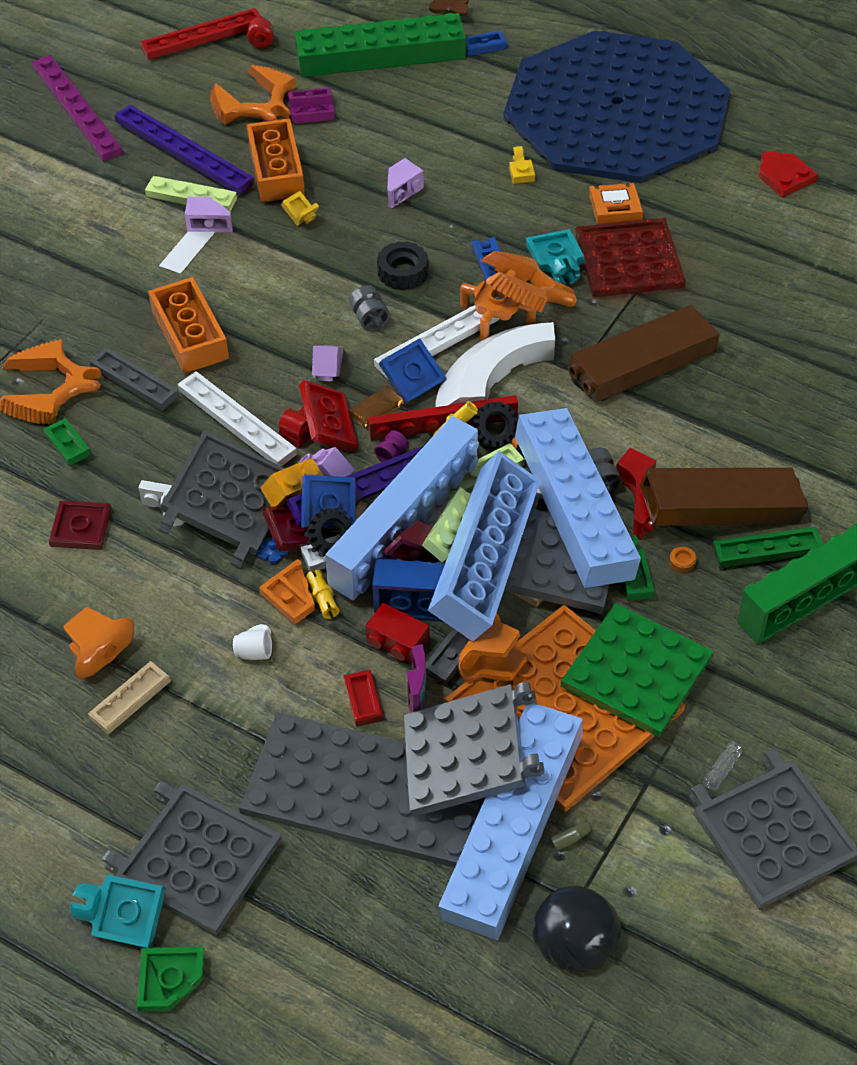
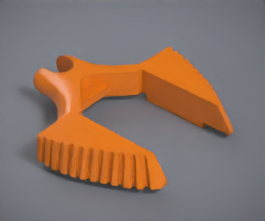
(274, 81)
(533, 296)
(44, 407)

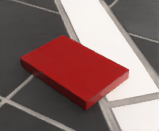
(328, 416)

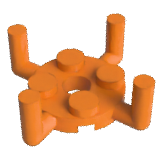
(490, 307)

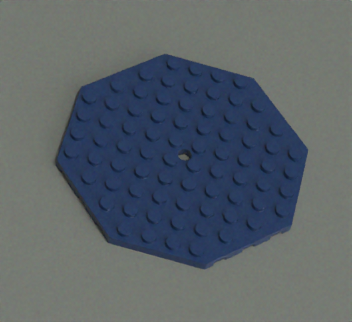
(569, 112)

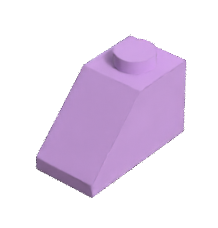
(206, 215)
(326, 361)

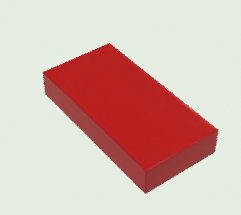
(363, 698)

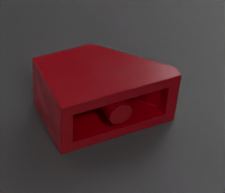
(409, 544)

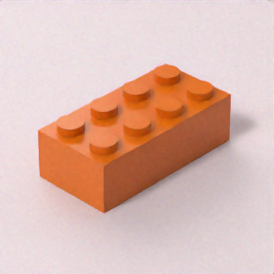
(275, 159)
(188, 325)

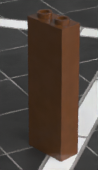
(643, 353)
(723, 496)

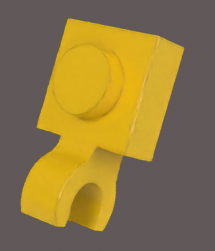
(520, 169)

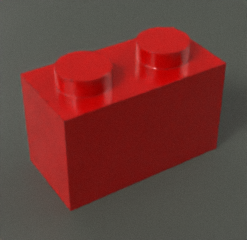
(396, 632)

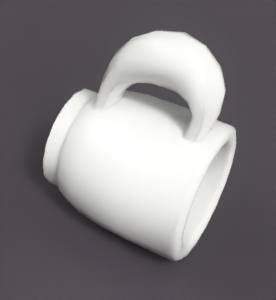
(254, 643)

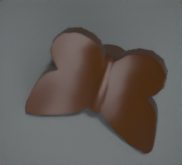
(449, 6)

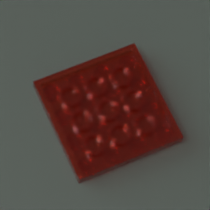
(630, 257)

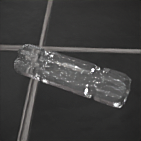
(723, 765)

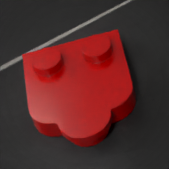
(785, 172)

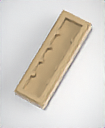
(129, 697)

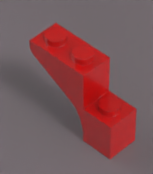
(632, 470)

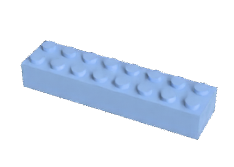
(577, 498)
(404, 502)
(484, 547)
(510, 828)

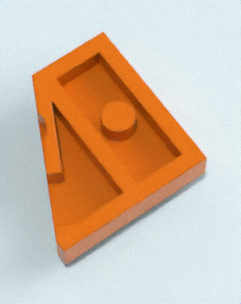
(289, 593)

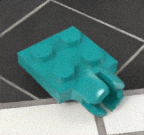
(557, 254)
(121, 909)

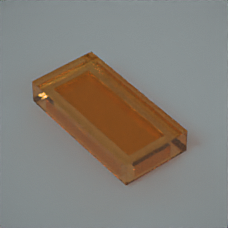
(378, 404)

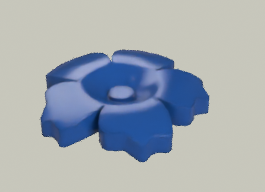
(269, 551)

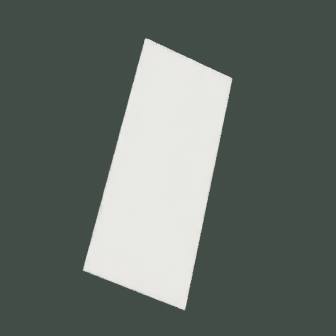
(185, 250)

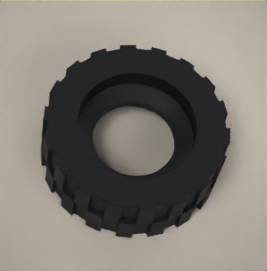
(402, 278)

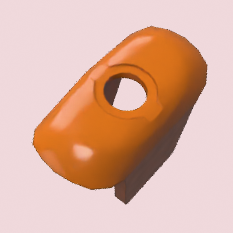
(97, 640)
(492, 654)

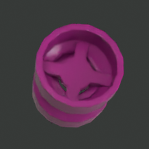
(394, 445)

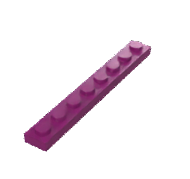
(77, 108)

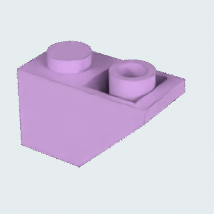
(403, 181)
(331, 462)

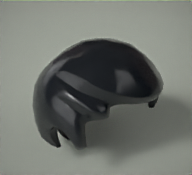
(576, 928)

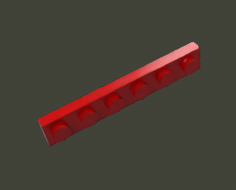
(198, 34)
(427, 419)

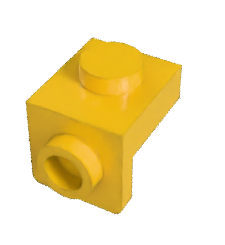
(300, 209)

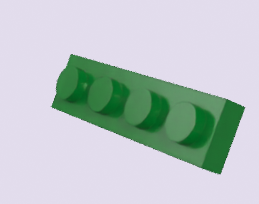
(765, 547)

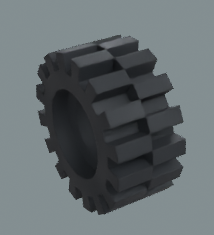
(506, 414)
(316, 524)

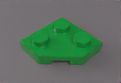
(168, 976)

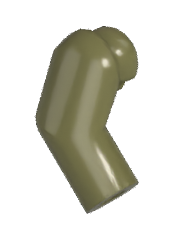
(578, 831)

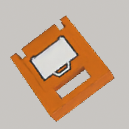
(615, 198)

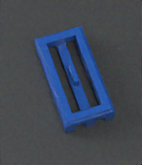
(485, 43)

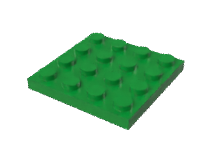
(637, 669)

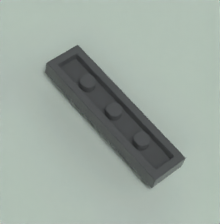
(134, 378)

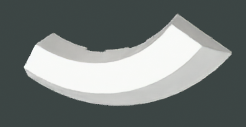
(493, 359)

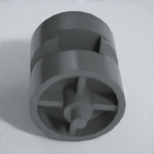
(369, 308)
(606, 469)

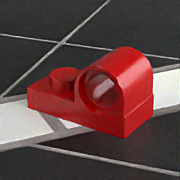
(294, 427)

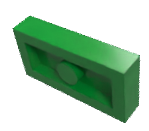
(67, 442)

